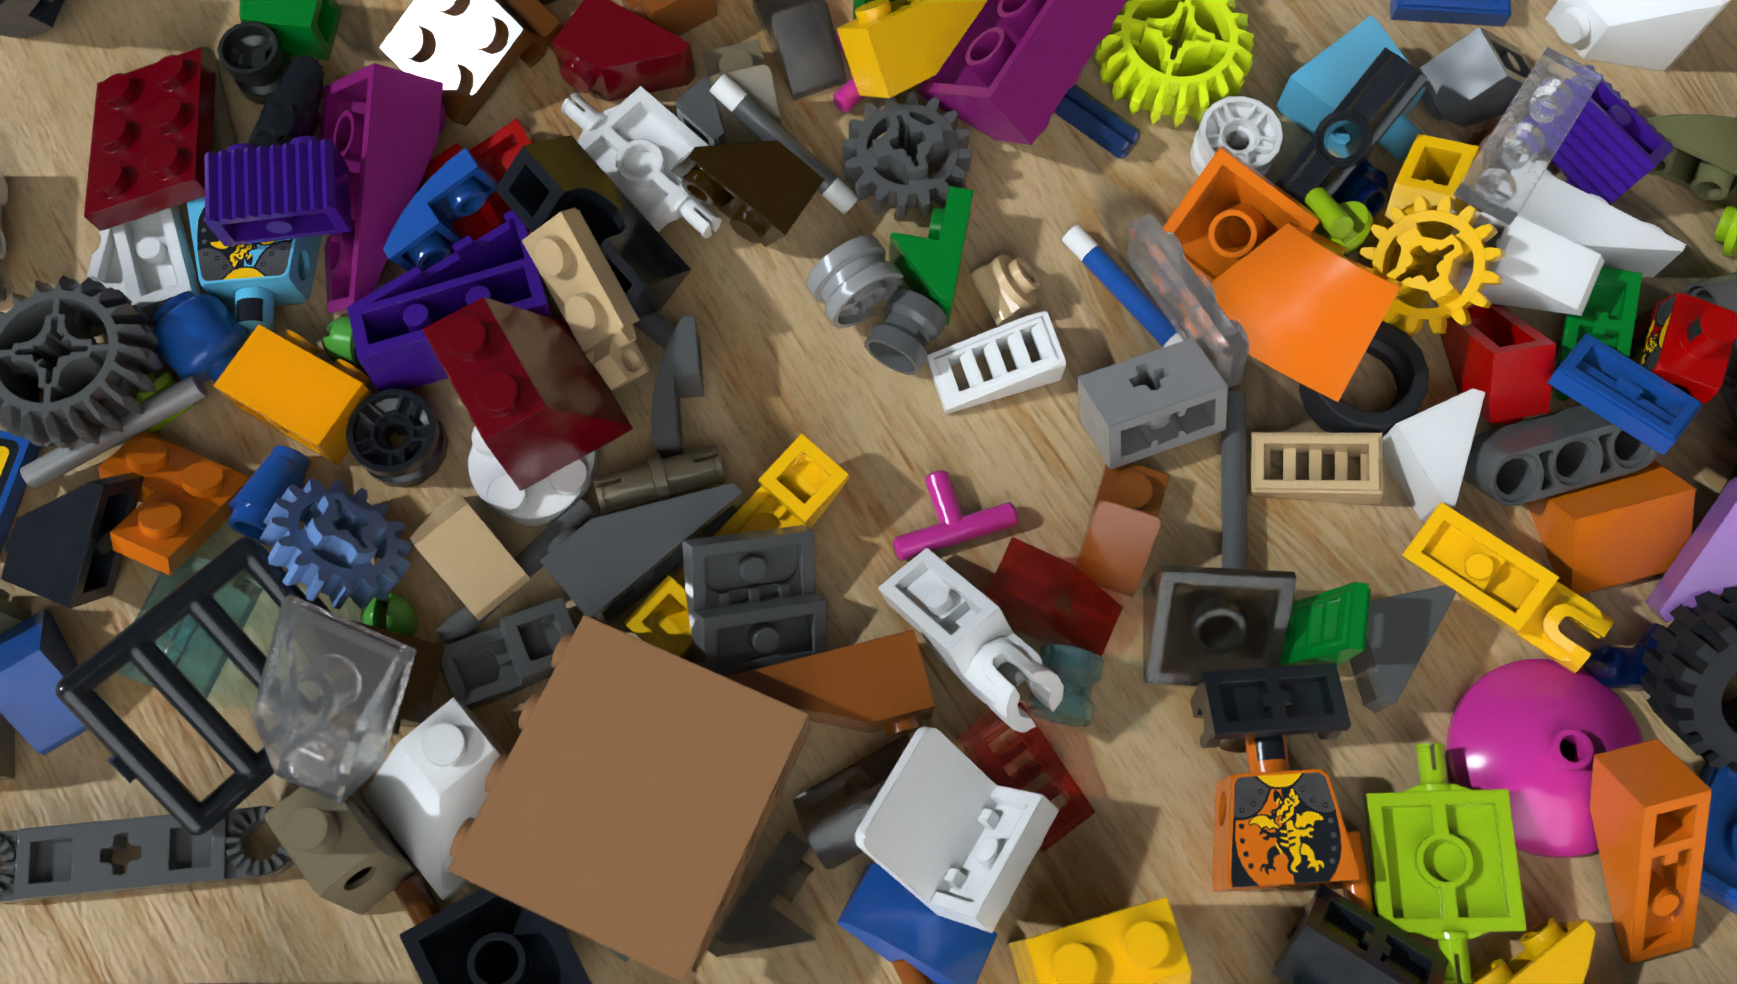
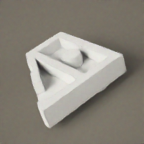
(145, 261)

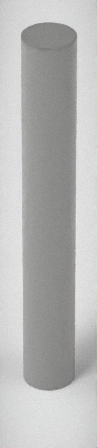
(155, 410)

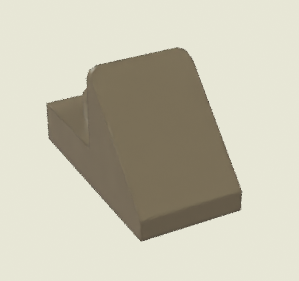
(748, 69)

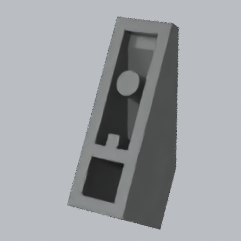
(631, 551)

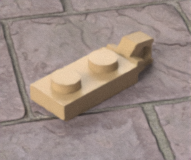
(588, 296)

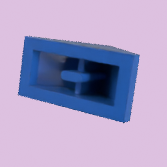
(30, 667)

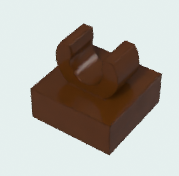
(542, 23)

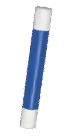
(1121, 286)

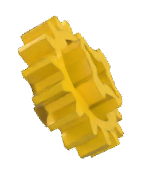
(1456, 250)

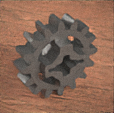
(890, 171)

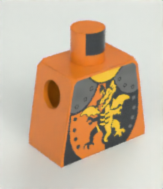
(1278, 825)

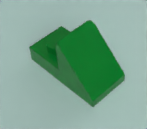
(934, 262)

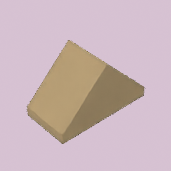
(467, 556)

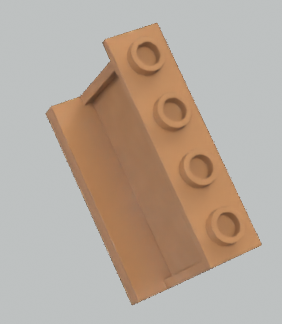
(632, 798)

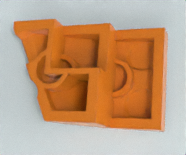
(1306, 307)

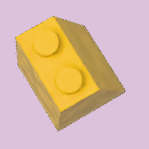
(1113, 948)

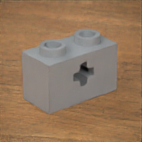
(1152, 403)

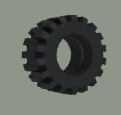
(1691, 672)

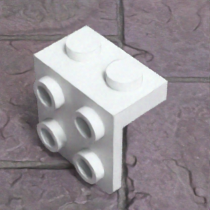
(953, 831)

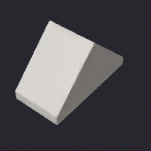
(1432, 451)

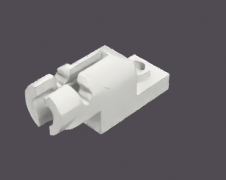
(971, 637)

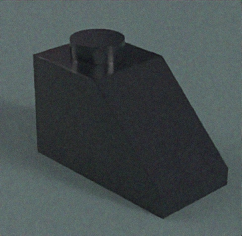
(67, 544)

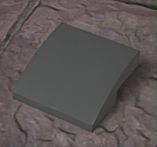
(753, 599)

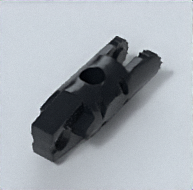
(293, 107)

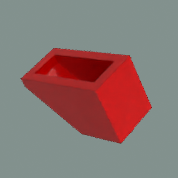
(1502, 359)

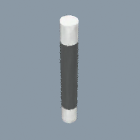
(770, 129)

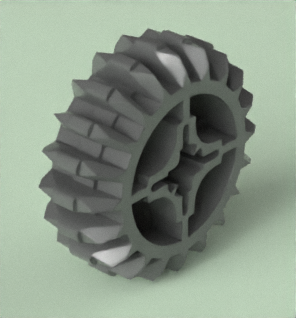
(81, 380)

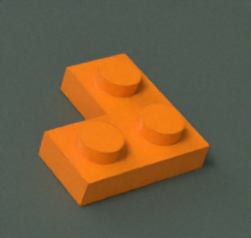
(180, 500)

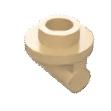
(1006, 287)

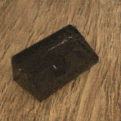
(837, 805)

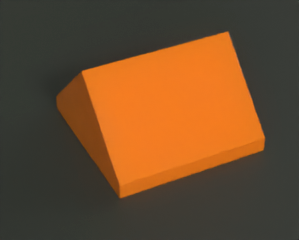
(1231, 214)
(1616, 528)

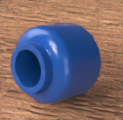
(197, 335)

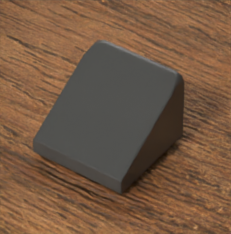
(700, 113)

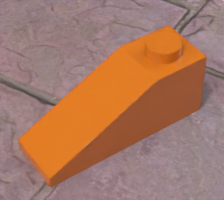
(1651, 845)

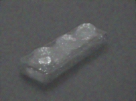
(1528, 136)
(1186, 298)

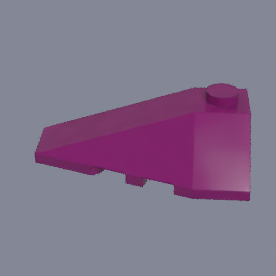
(386, 134)

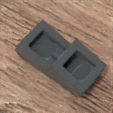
(677, 378)
(507, 656)

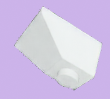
(1633, 31)
(432, 787)

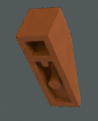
(854, 686)

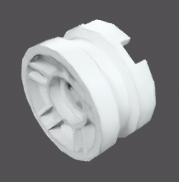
(1246, 126)

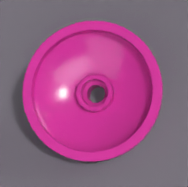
(1510, 739)

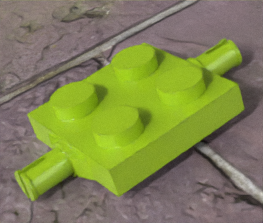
(1444, 861)

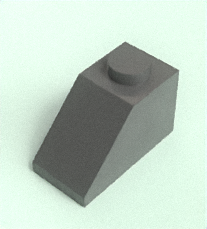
(1474, 78)

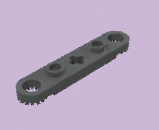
(79, 862)

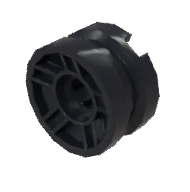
(402, 414)

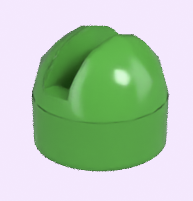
(341, 341)
(400, 615)

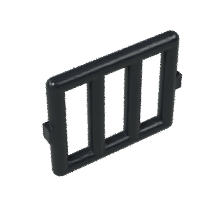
(136, 644)

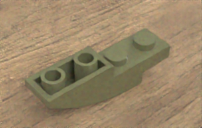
(1702, 154)

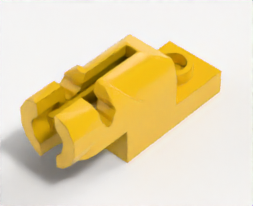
(1505, 585)

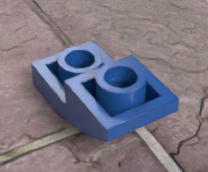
(425, 227)
(904, 928)

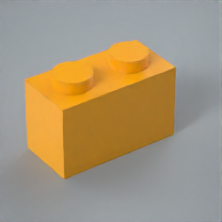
(294, 390)

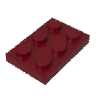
(150, 139)

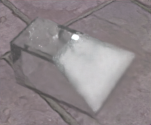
(328, 698)

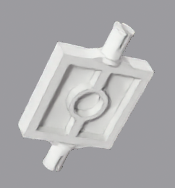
(637, 151)

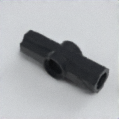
(1372, 107)

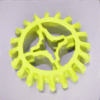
(1208, 64)

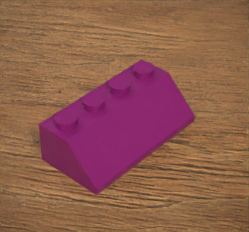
(1020, 63)

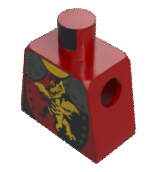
(1686, 343)

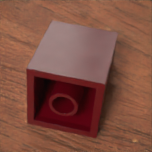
(526, 387)

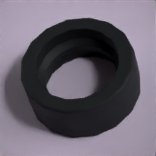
(1411, 376)

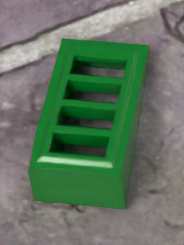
(1327, 626)

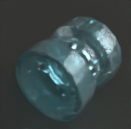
(1078, 673)

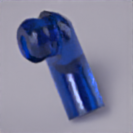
(1621, 665)

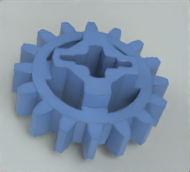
(336, 543)

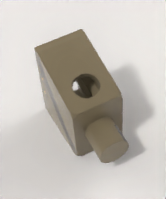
(335, 843)

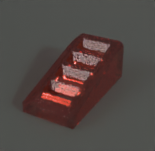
(1045, 760)

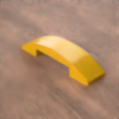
(790, 494)

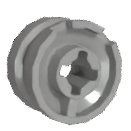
(854, 280)

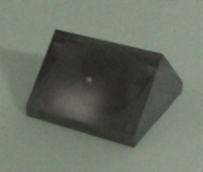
(1213, 621)

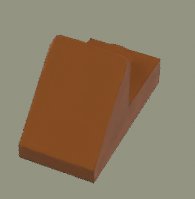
(1122, 527)

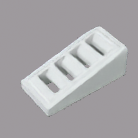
(1012, 336)

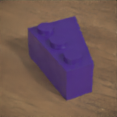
(391, 319)

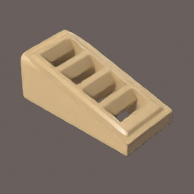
(1342, 445)

